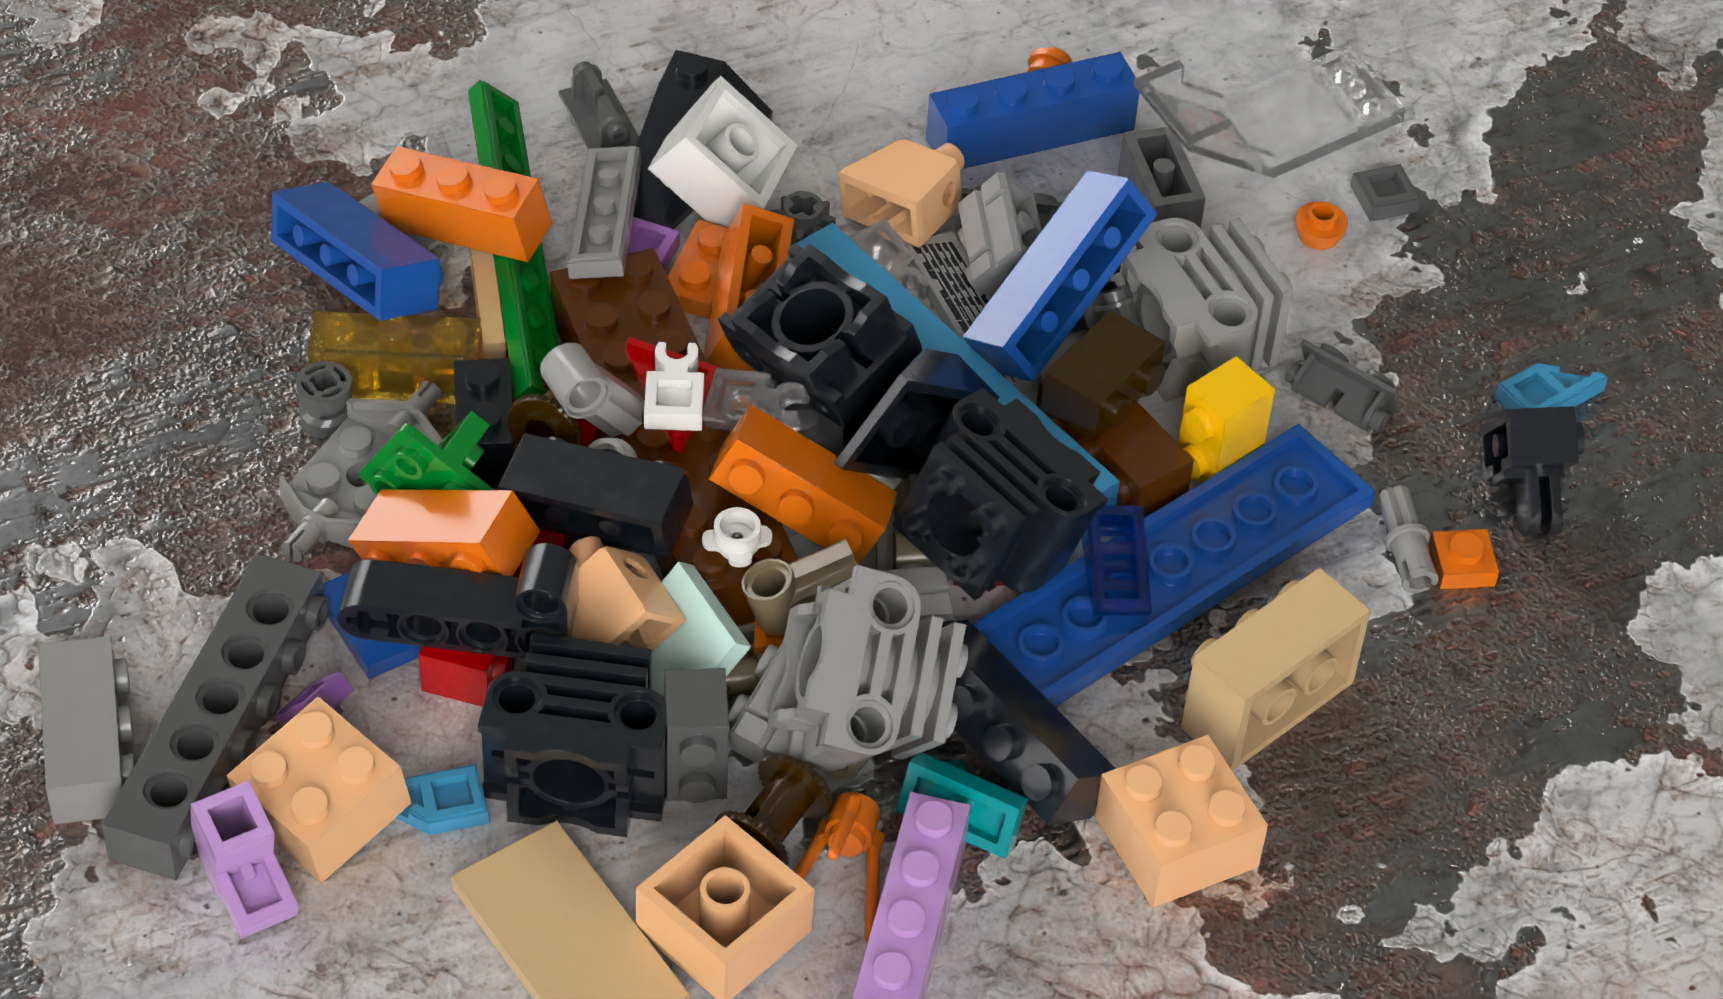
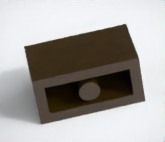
(1103, 376)

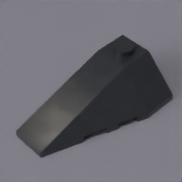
(678, 90)

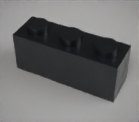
(600, 494)

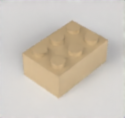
(1275, 667)

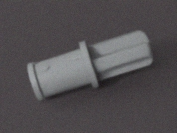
(1407, 540)

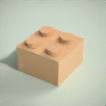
(323, 788)
(1180, 820)
(724, 909)

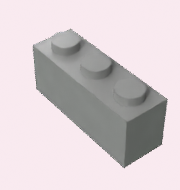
(84, 727)

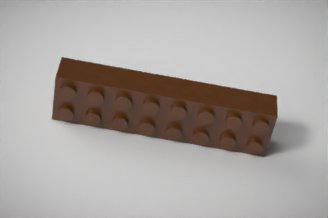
(644, 306)

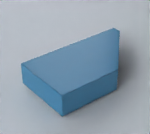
(1547, 387)
(446, 800)

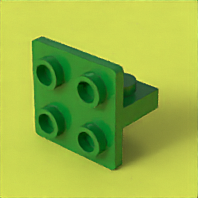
(417, 463)

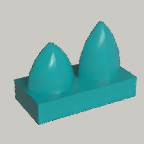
(994, 809)

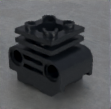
(824, 332)
(999, 498)
(577, 736)

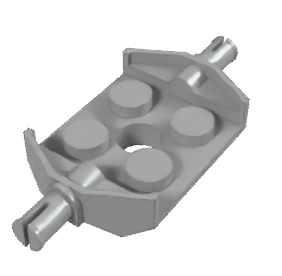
(321, 493)

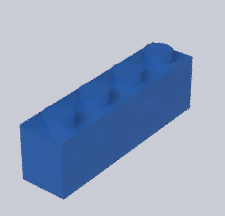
(1035, 110)
(355, 251)
(1060, 275)

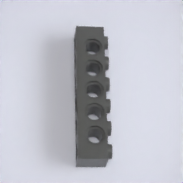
(216, 714)

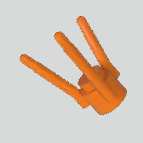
(848, 833)

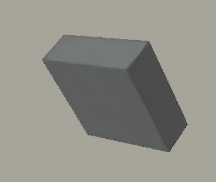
(1385, 192)

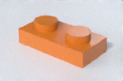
(696, 268)

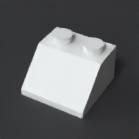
(723, 155)

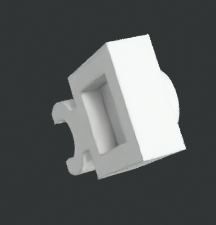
(674, 392)

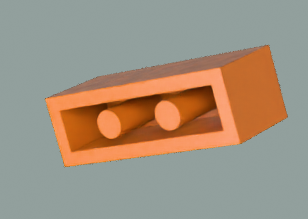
(462, 203)
(748, 256)
(802, 484)
(447, 530)

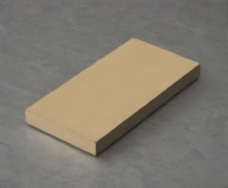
(561, 923)

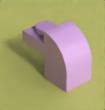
(240, 859)

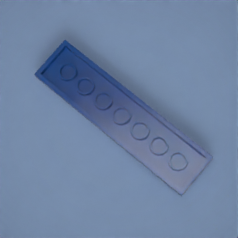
(1196, 556)

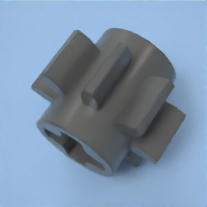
(808, 212)

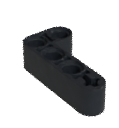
(463, 607)

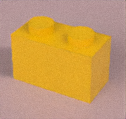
(1224, 417)

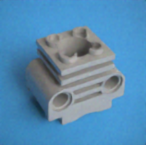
(1207, 298)
(867, 673)

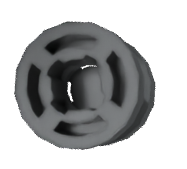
(322, 396)

